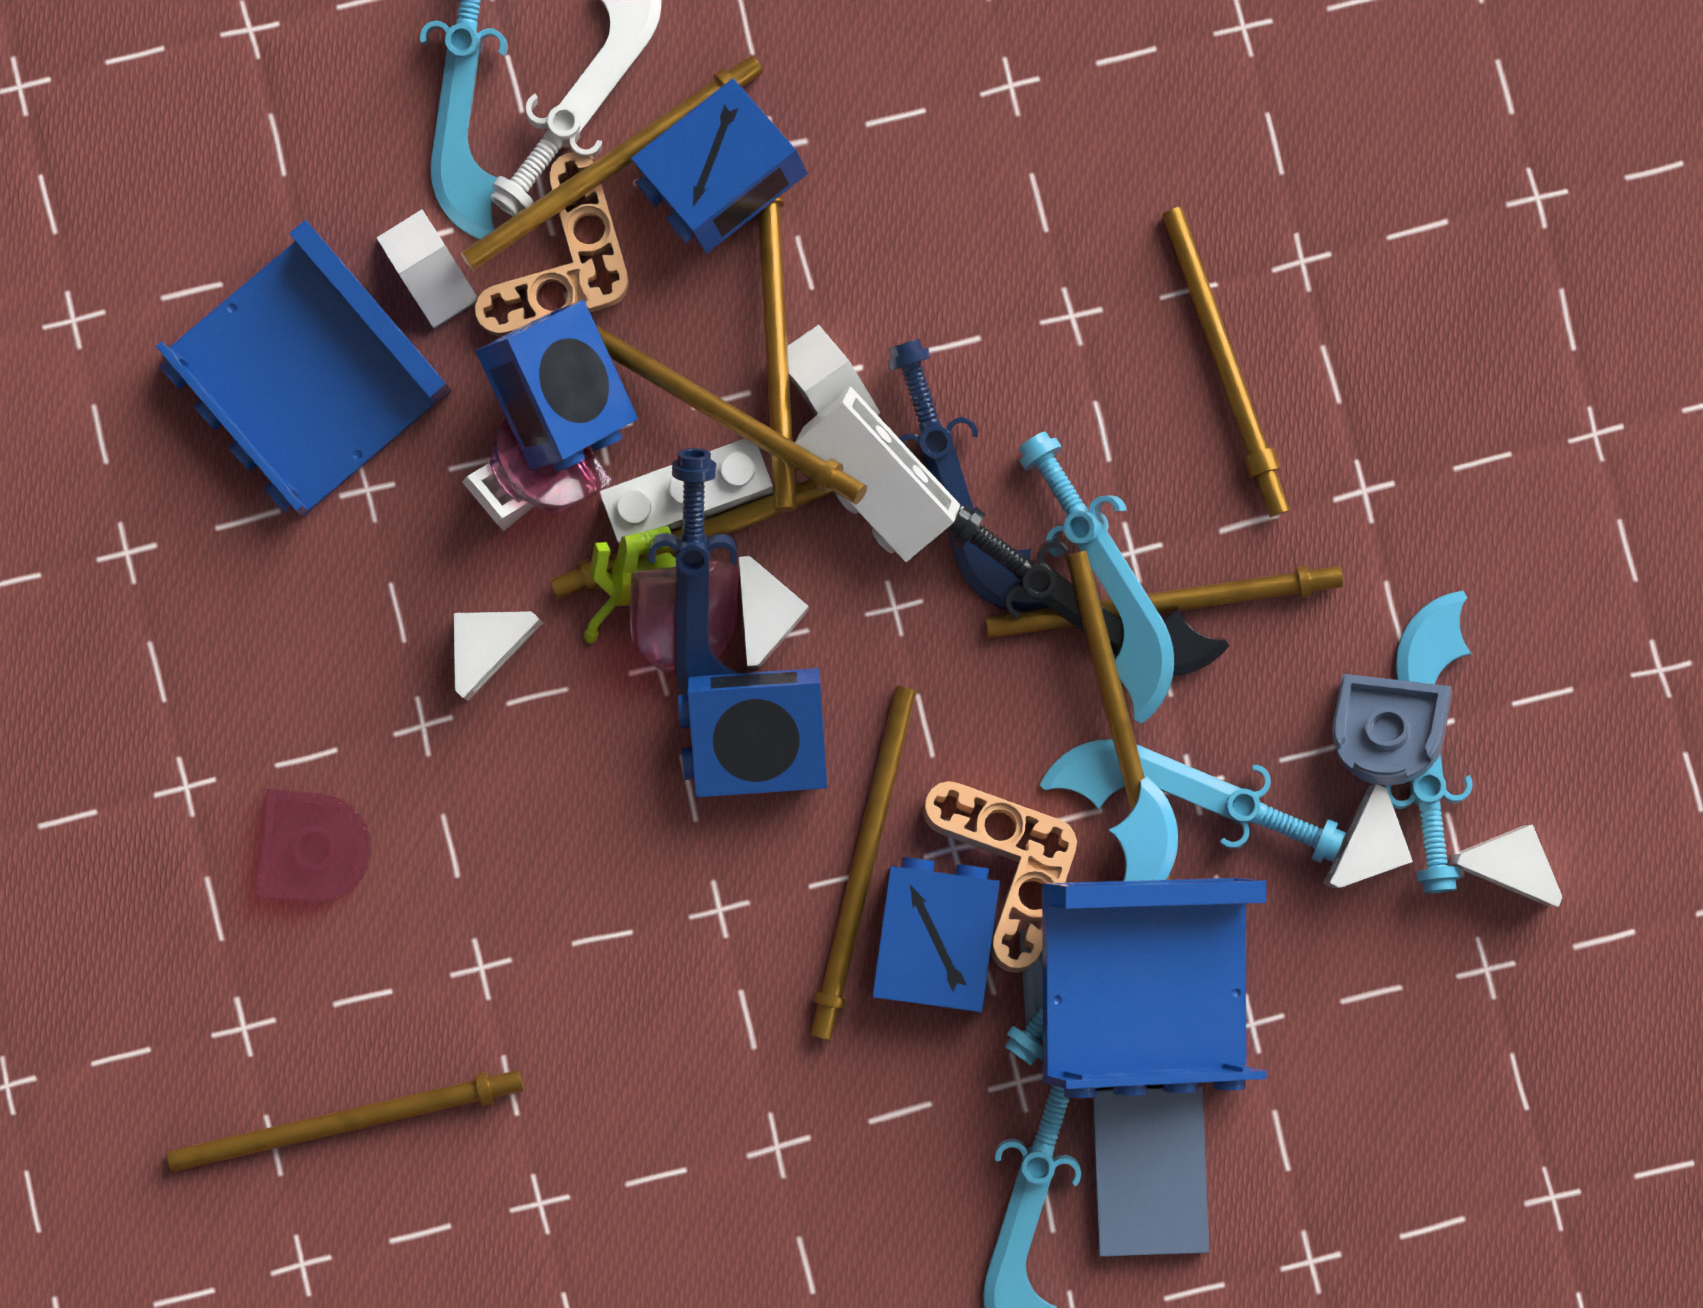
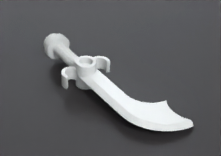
(630, 31)

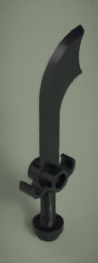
(1190, 647)

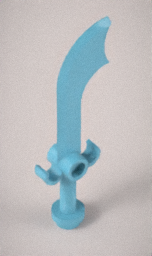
(456, 178)
(1147, 648)
(1423, 652)
(1096, 774)
(1150, 851)
(1007, 1276)

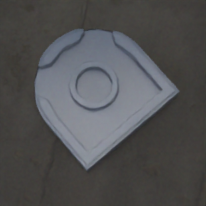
(1389, 727)

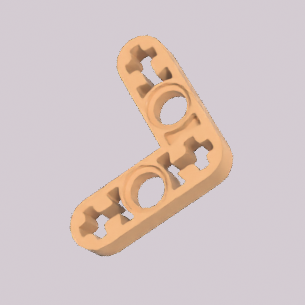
(573, 275)
(1031, 861)

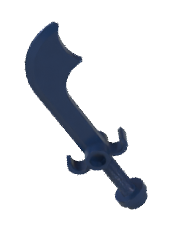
(937, 447)
(693, 552)

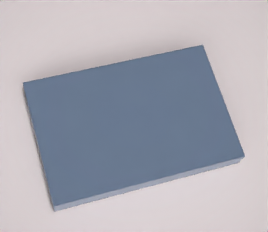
(1150, 1173)

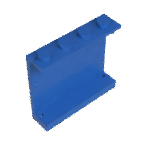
(304, 373)
(1146, 984)

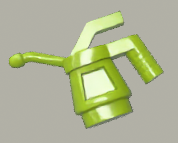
(619, 582)

